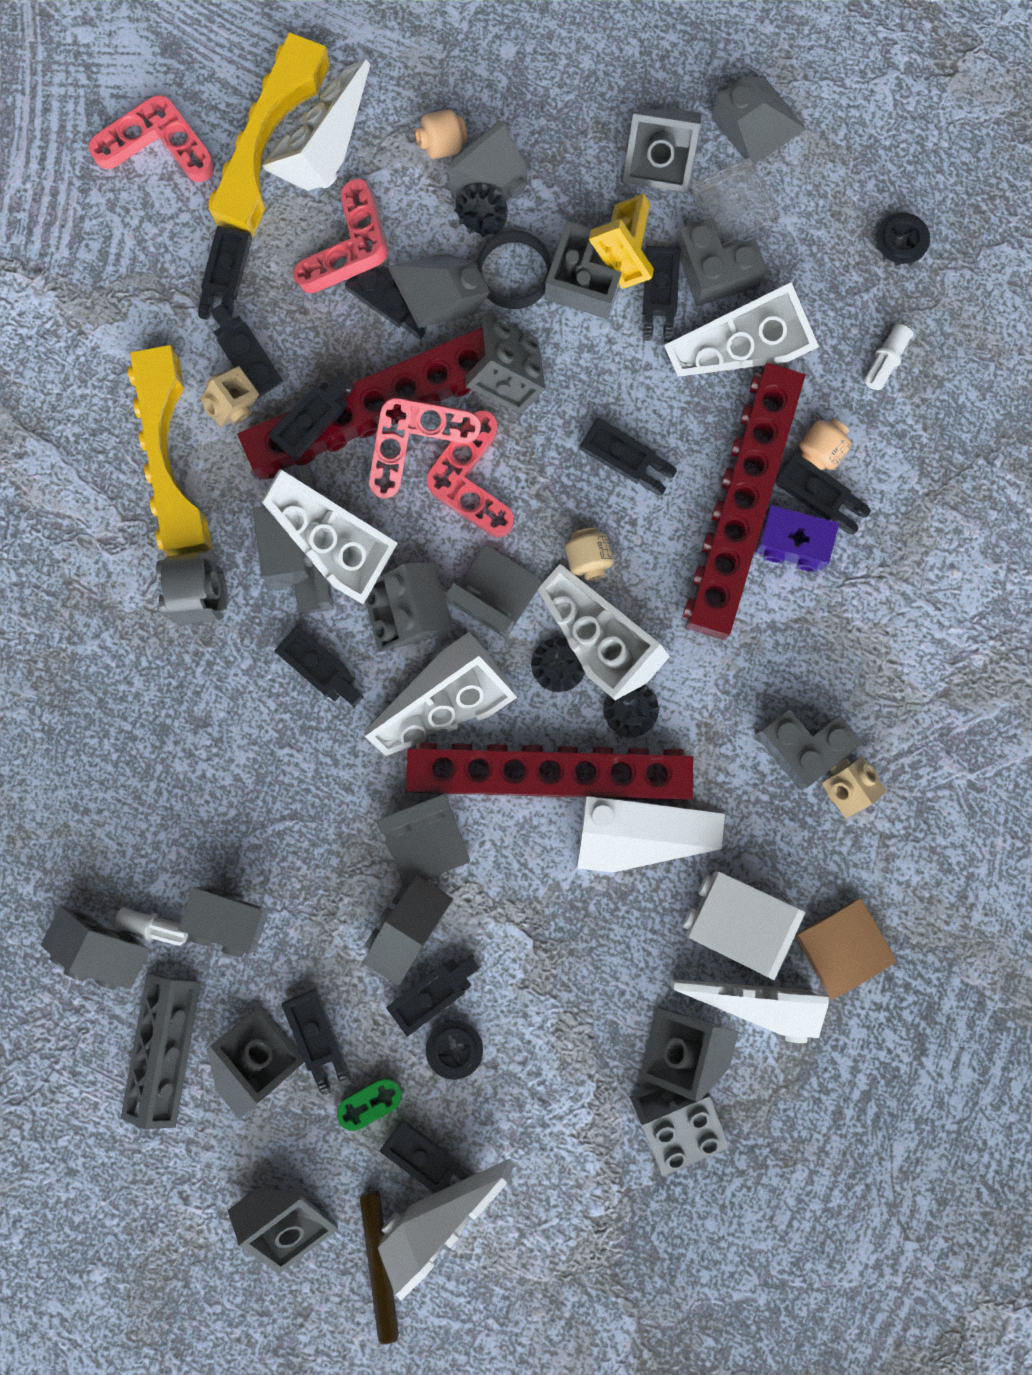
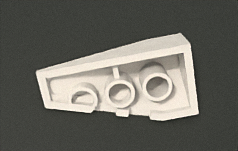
(321, 143)
(760, 332)
(334, 540)
(606, 642)
(450, 690)
(636, 834)
(780, 1009)
(427, 1225)

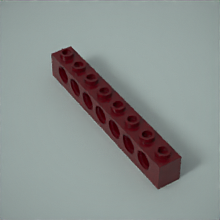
(380, 386)
(783, 388)
(675, 786)

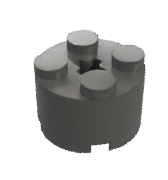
(192, 588)

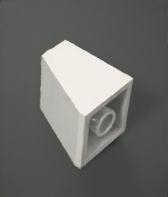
(743, 923)

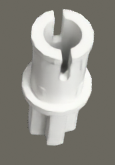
(888, 356)
(149, 926)

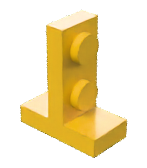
(622, 239)

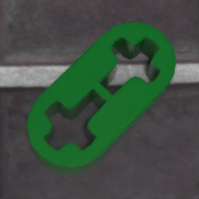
(373, 1111)

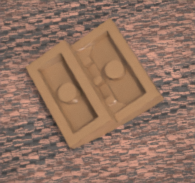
(845, 948)

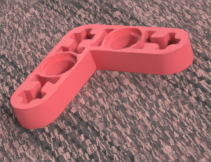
(160, 128)
(355, 249)
(412, 424)
(461, 485)

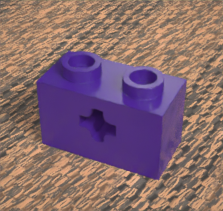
(813, 534)

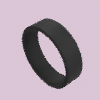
(515, 236)

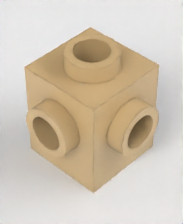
(229, 397)
(853, 786)

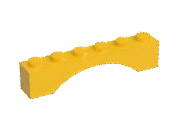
(294, 78)
(158, 388)

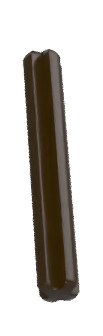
(380, 1283)

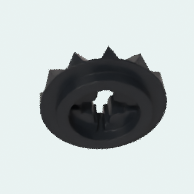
(490, 200)
(899, 225)
(547, 676)
(635, 725)
(447, 1065)

